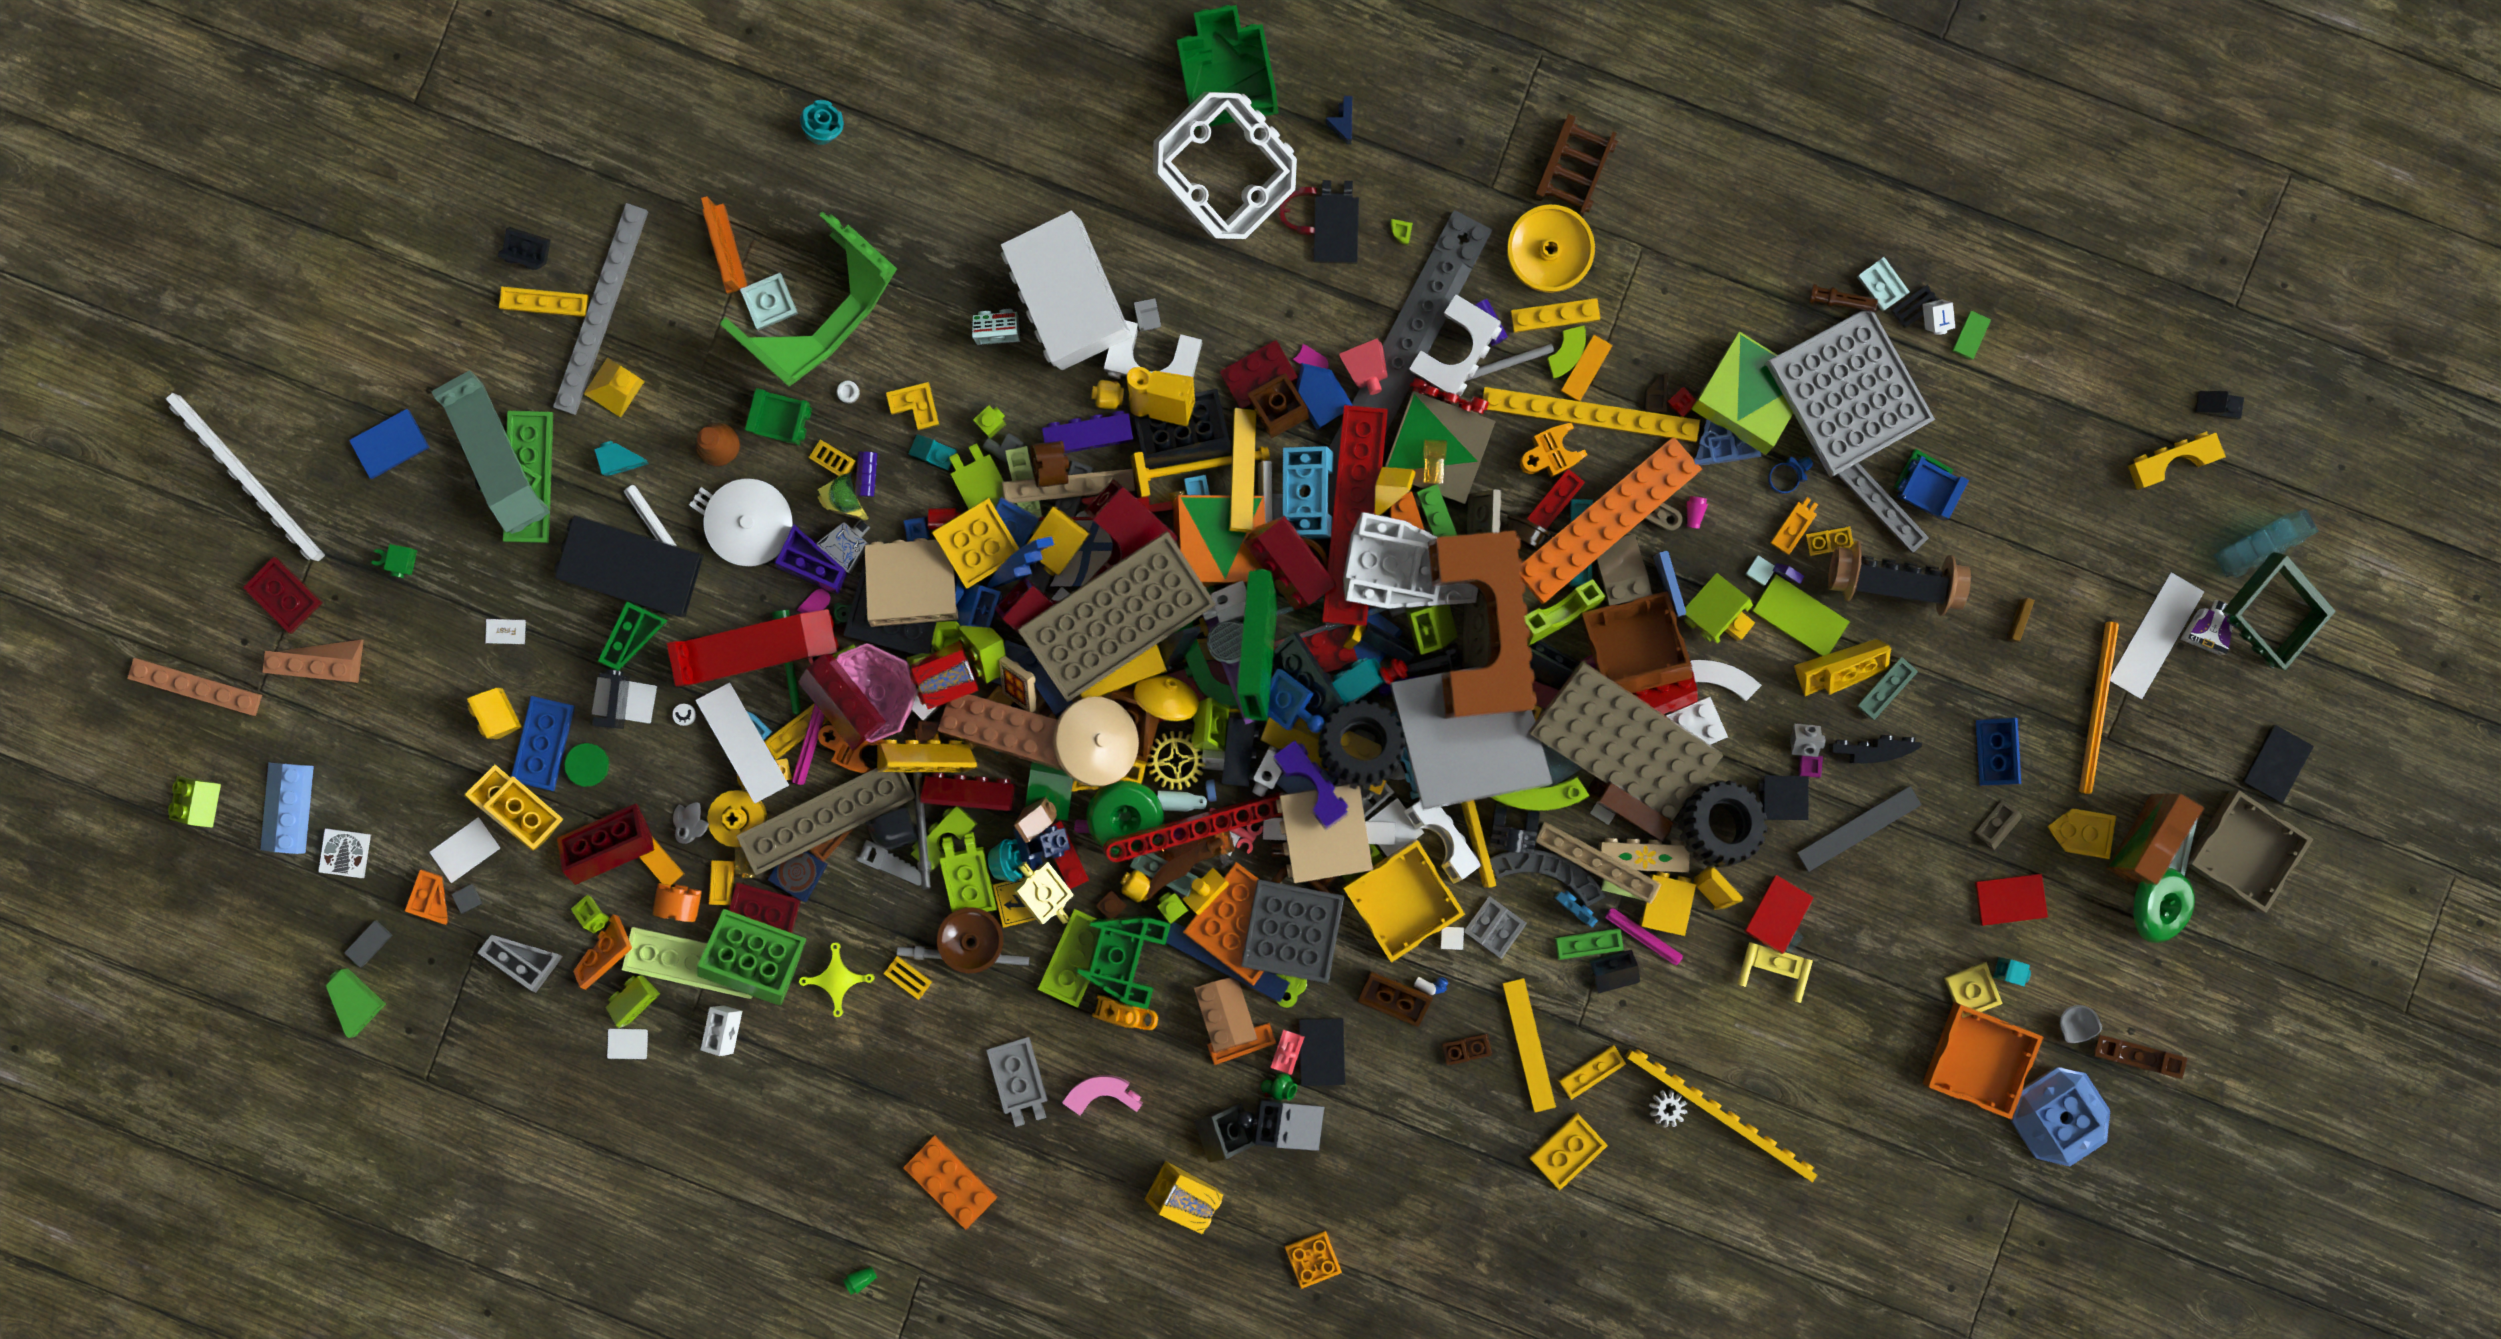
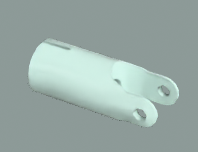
(1181, 801)

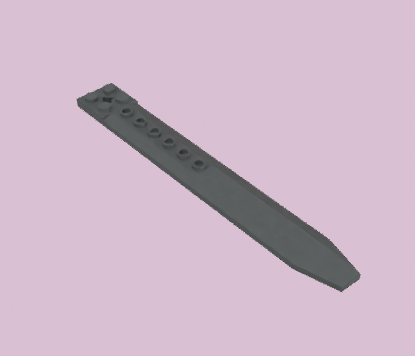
(1420, 320)

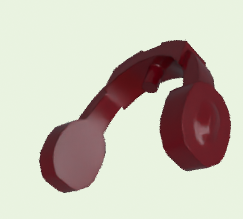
(1302, 230)

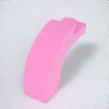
(1098, 1086)

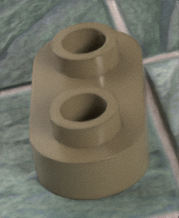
(1660, 515)

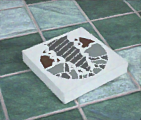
(344, 853)

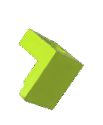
(945, 634)

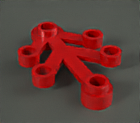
(1476, 405)

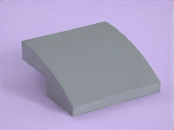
(1495, 927)

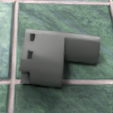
(998, 450)

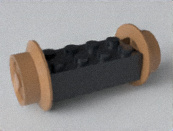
(1862, 573)

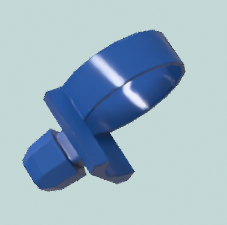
(1800, 468)

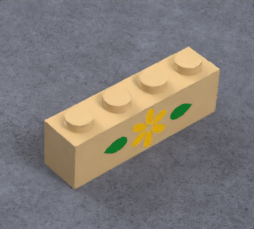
(1649, 856)

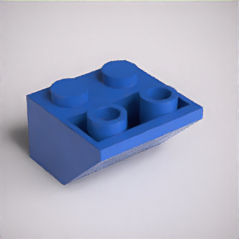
(978, 606)

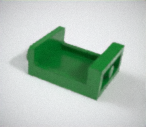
(778, 417)

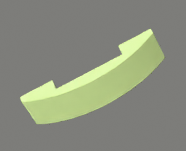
(1021, 469)

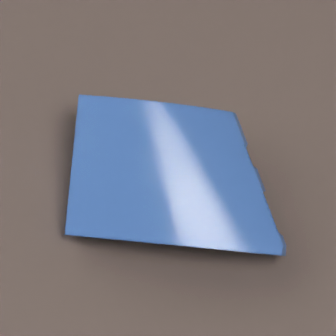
(1722, 446)

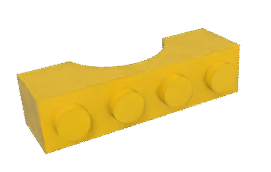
(2152, 470)

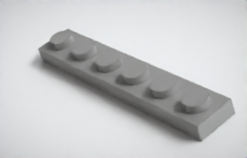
(1883, 507)

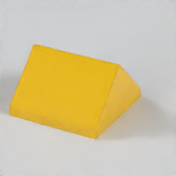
(1391, 486)

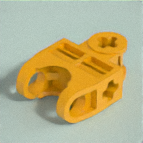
(1551, 452)
(1124, 1015)

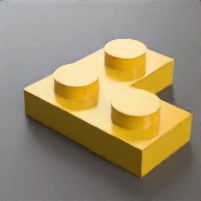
(918, 399)

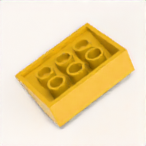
(925, 757)

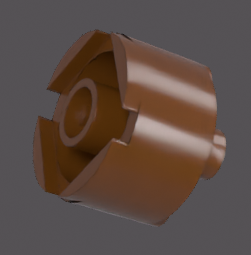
(1049, 464)

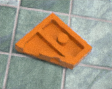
(428, 897)

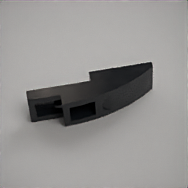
(1882, 750)

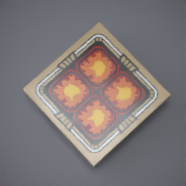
(1018, 684)

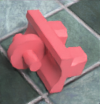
(1287, 1052)

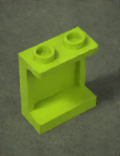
(1716, 608)

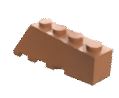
(328, 661)

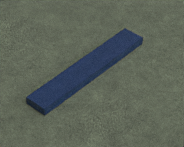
(1267, 984)

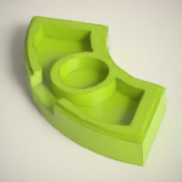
(1569, 353)

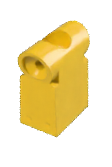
(1161, 395)

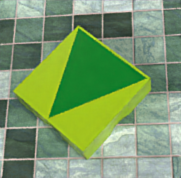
(1745, 395)

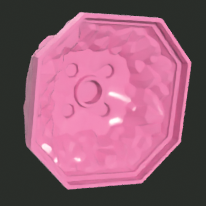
(885, 684)

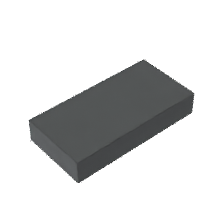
(368, 944)

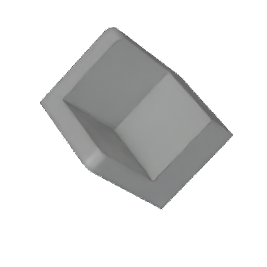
(1147, 315)

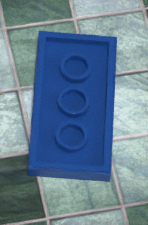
(542, 743)

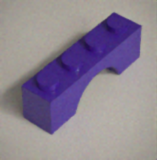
(1294, 762)

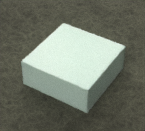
(1760, 570)

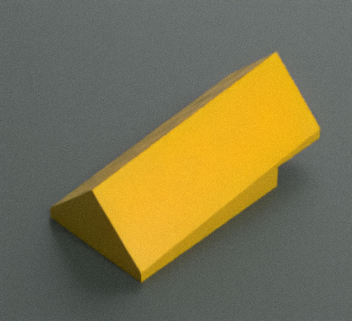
(1843, 667)
(514, 807)

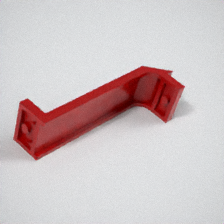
(752, 648)

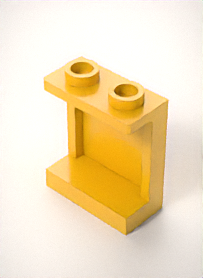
(1670, 906)

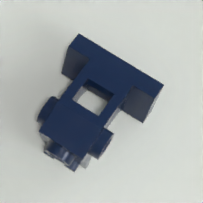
(1047, 843)

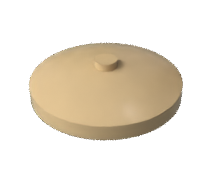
(1095, 741)

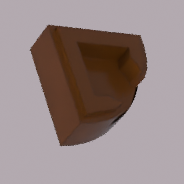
(927, 730)

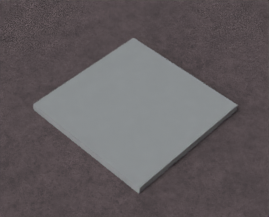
(1850, 391)
(1465, 755)

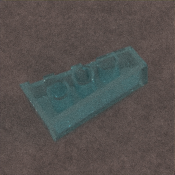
(2257, 547)

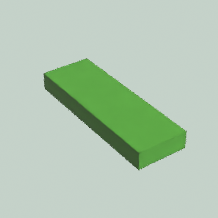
(1589, 943)

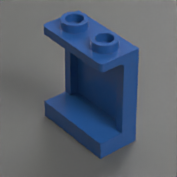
(1931, 488)

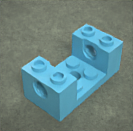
(1308, 468)

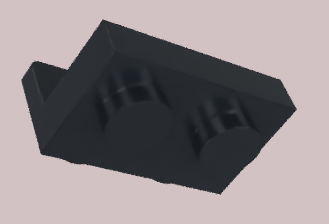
(525, 249)

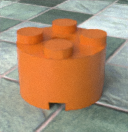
(676, 902)

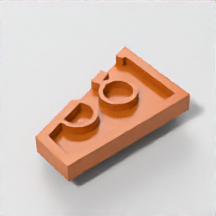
(609, 950)

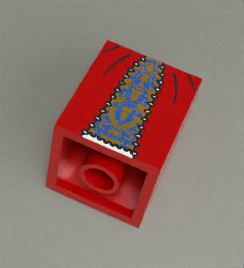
(943, 676)

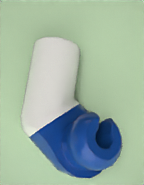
(1432, 988)

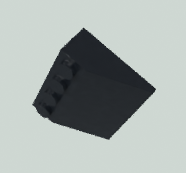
(1174, 444)

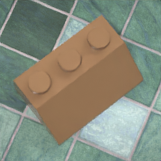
(1225, 1014)

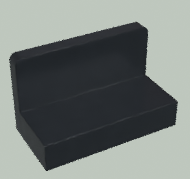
(1615, 971)

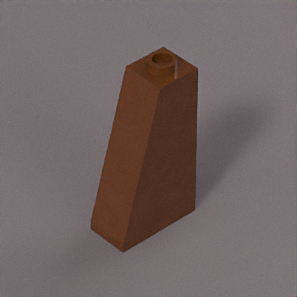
(1629, 808)

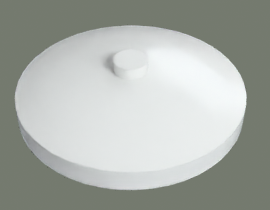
(747, 522)

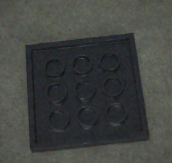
(908, 638)

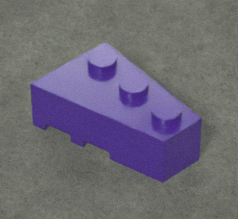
(809, 562)

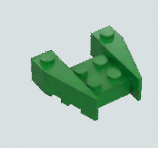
(1118, 953)

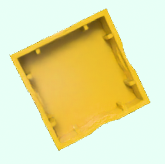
(1403, 900)

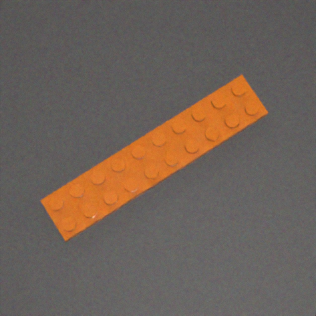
(1608, 520)

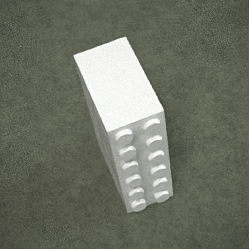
(1065, 291)

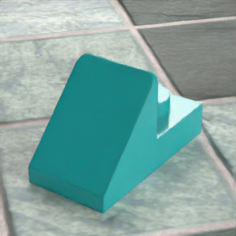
(932, 452)

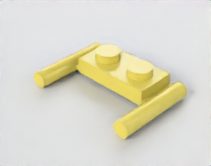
(1771, 960)

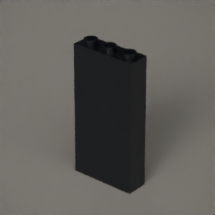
(628, 566)

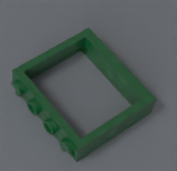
(2307, 629)

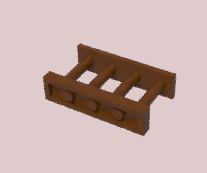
(1554, 168)

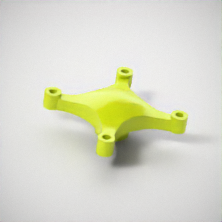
(836, 979)

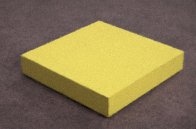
(1974, 988)

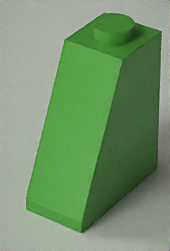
(352, 1001)

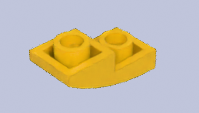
(1827, 541)

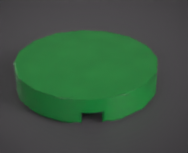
(587, 764)

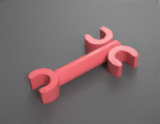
(1248, 836)

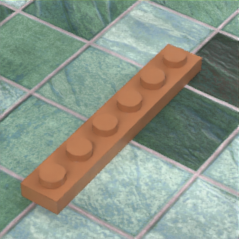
(194, 686)

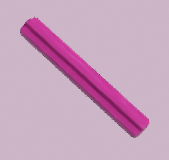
(808, 746)
(1644, 936)

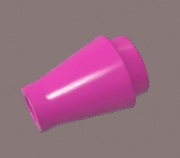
(1695, 511)

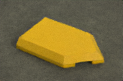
(2084, 832)

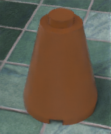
(717, 444)

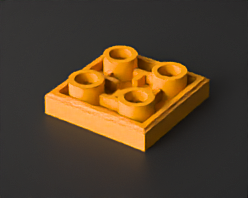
(1313, 1259)

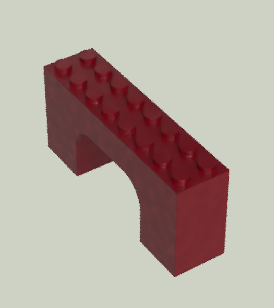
(1129, 528)

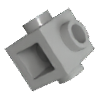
(1806, 740)

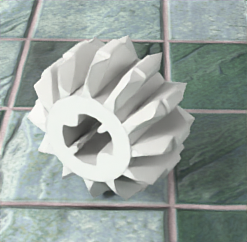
(1674, 1111)

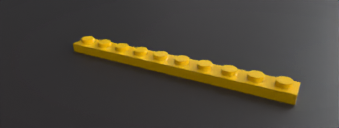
(1591, 414)
(1729, 1119)

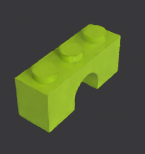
(955, 822)

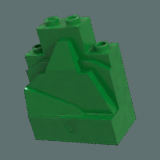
(1227, 61)

